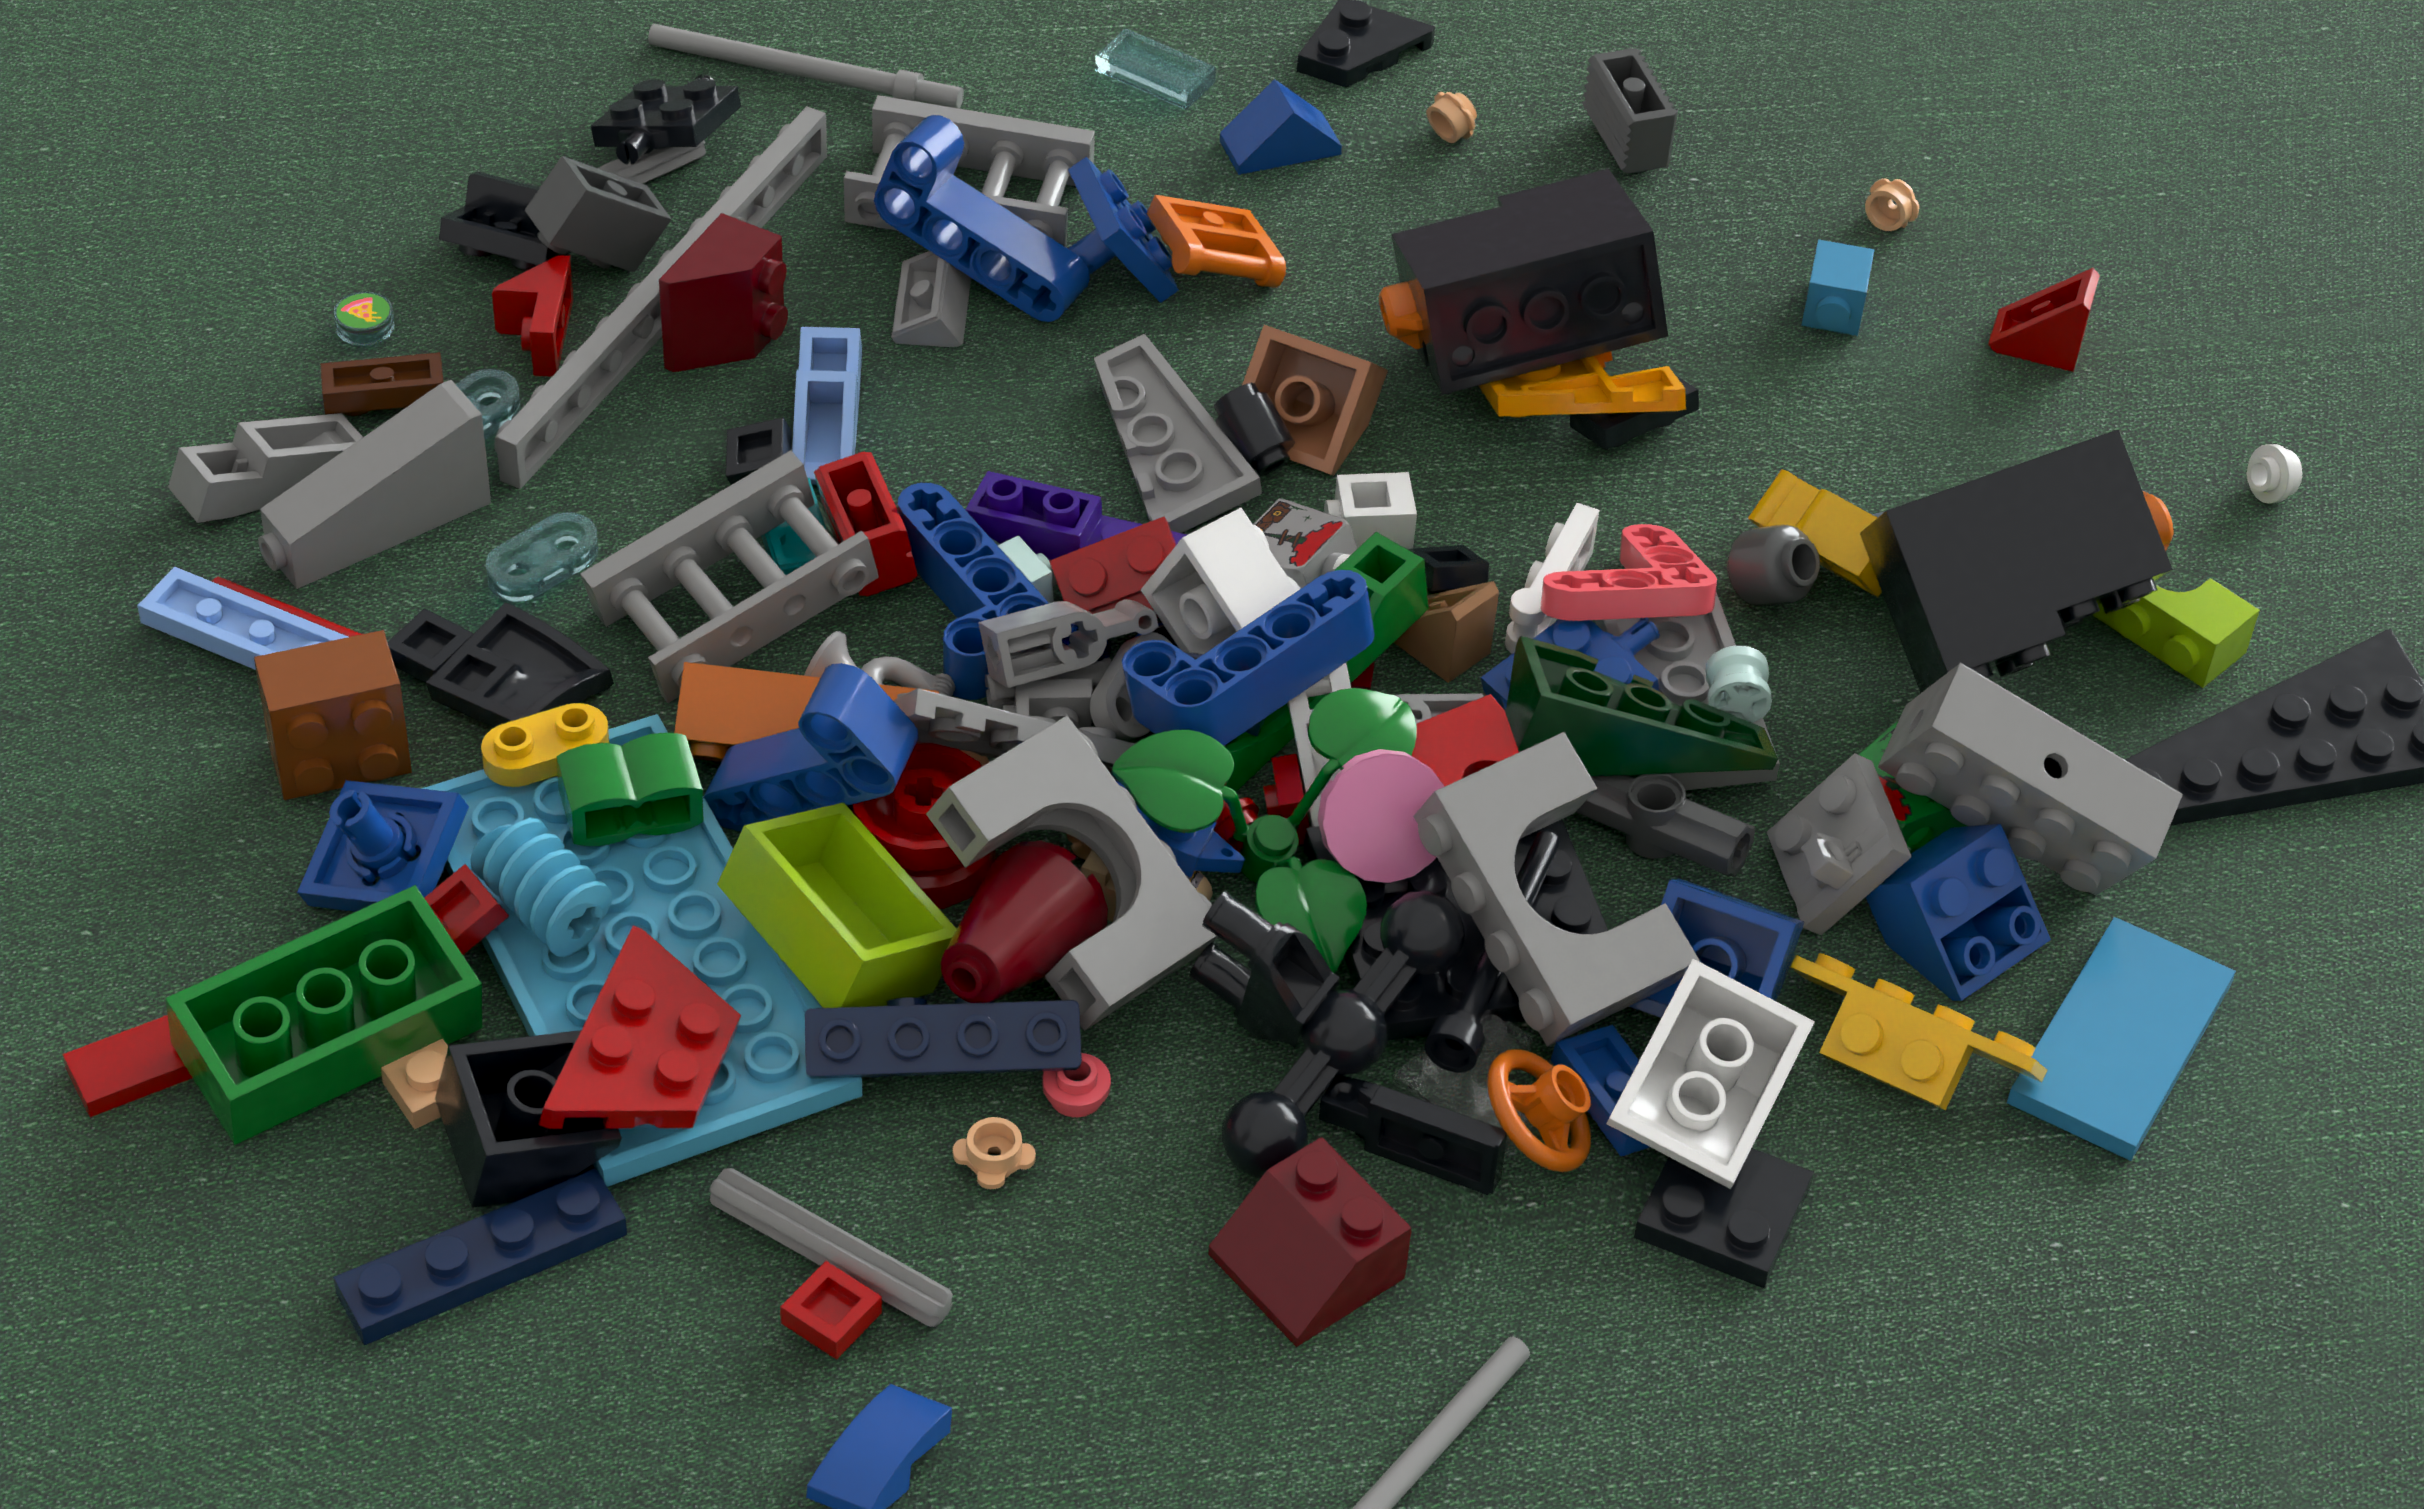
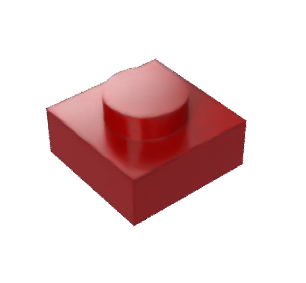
(1287, 791)
(465, 908)
(831, 1309)

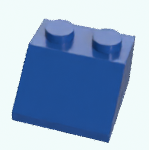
(1730, 937)

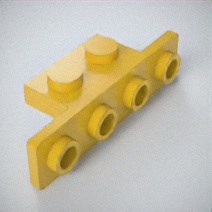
(1902, 1044)

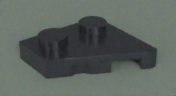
(1360, 41)

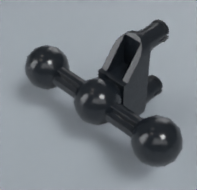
(1295, 999)

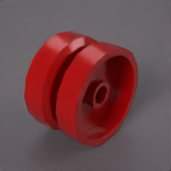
(911, 837)

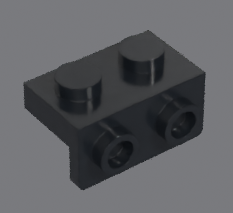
(496, 222)

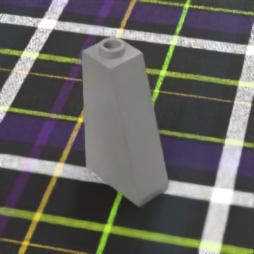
(381, 490)

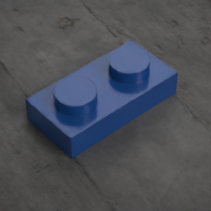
(1605, 1067)

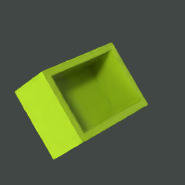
(837, 908)

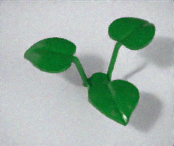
(1181, 786)

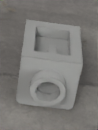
(1055, 700)

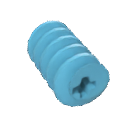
(542, 884)

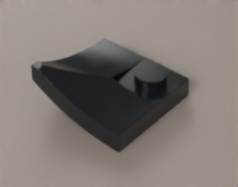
(516, 670)

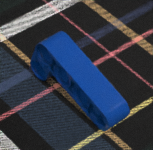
(972, 230)
(966, 574)
(1254, 667)
(845, 751)

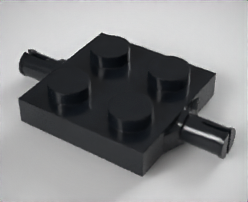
(664, 116)

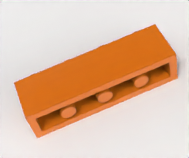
(740, 705)

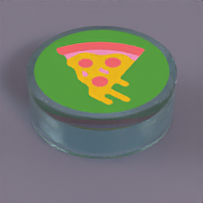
(364, 318)

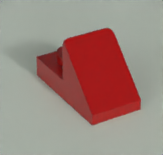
(539, 310)

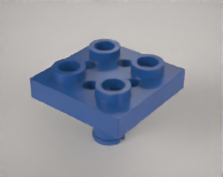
(1120, 231)
(367, 842)

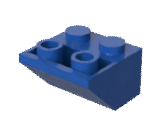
(1960, 910)

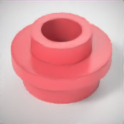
(1082, 1096)

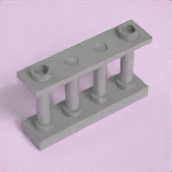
(991, 144)
(707, 534)

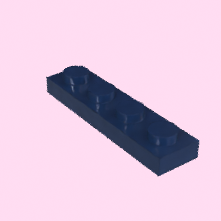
(480, 1256)

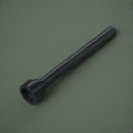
(1459, 1036)

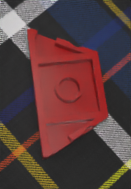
(645, 1045)

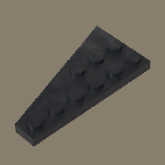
(2308, 739)

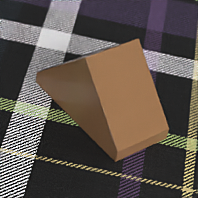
(1453, 630)

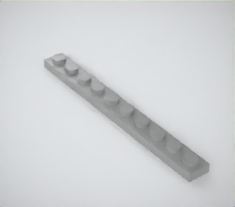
(636, 323)

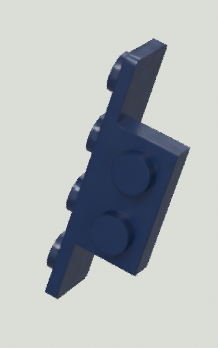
(942, 1038)

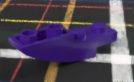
(1043, 515)

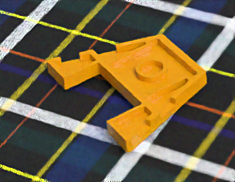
(1585, 389)

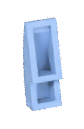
(826, 396)

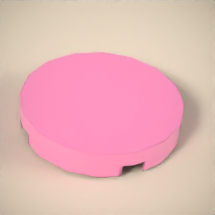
(1370, 815)

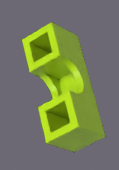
(2189, 630)

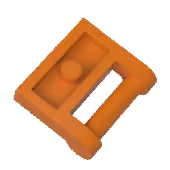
(1216, 240)

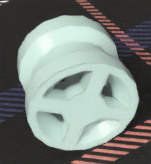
(1739, 682)

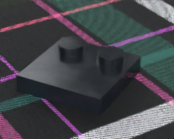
(1723, 1227)

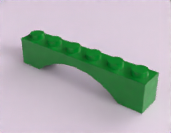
(1396, 601)

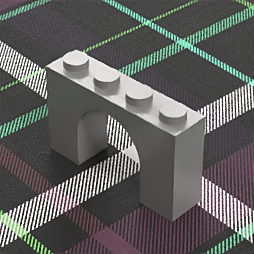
(1065, 788)
(1557, 974)

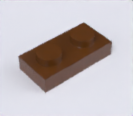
(378, 382)

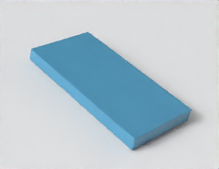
(2122, 1038)

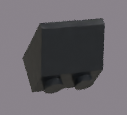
(492, 1114)

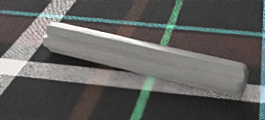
(824, 1242)

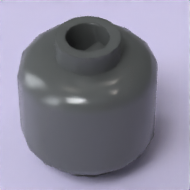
(1773, 565)

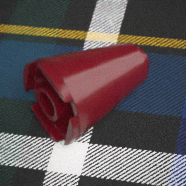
(1022, 922)

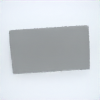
(931, 303)

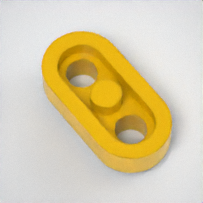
(528, 747)

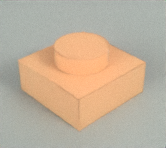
(415, 1081)

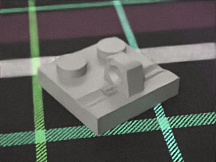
(1838, 844)

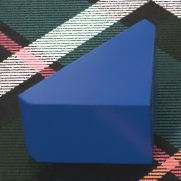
(1277, 132)

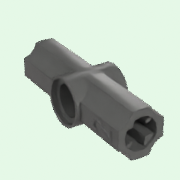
(1663, 822)

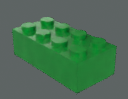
(323, 1013)

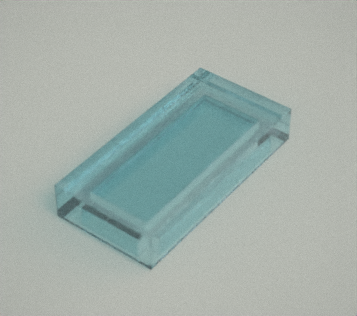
(1155, 68)

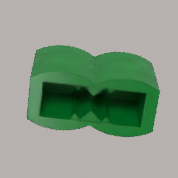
(630, 789)

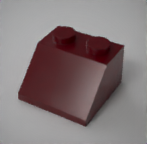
(723, 296)
(1312, 1242)

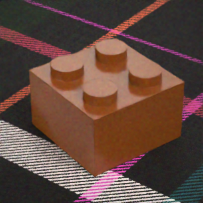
(333, 714)

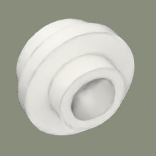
(2273, 473)

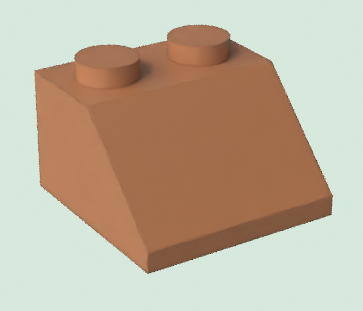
(1318, 394)

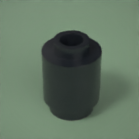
(1254, 428)

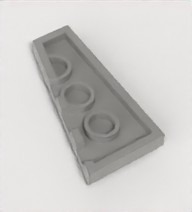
(1169, 439)
(988, 729)

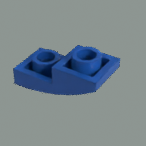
(875, 1452)

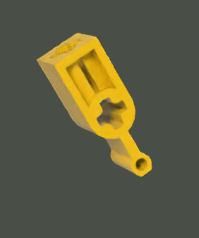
(1828, 523)

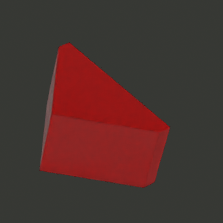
(2048, 323)

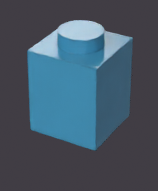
(1838, 287)

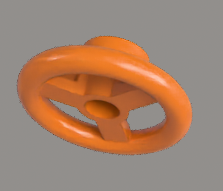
(1550, 1104)

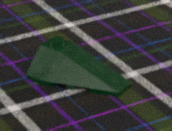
(1623, 725)

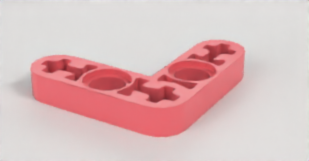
(1658, 581)

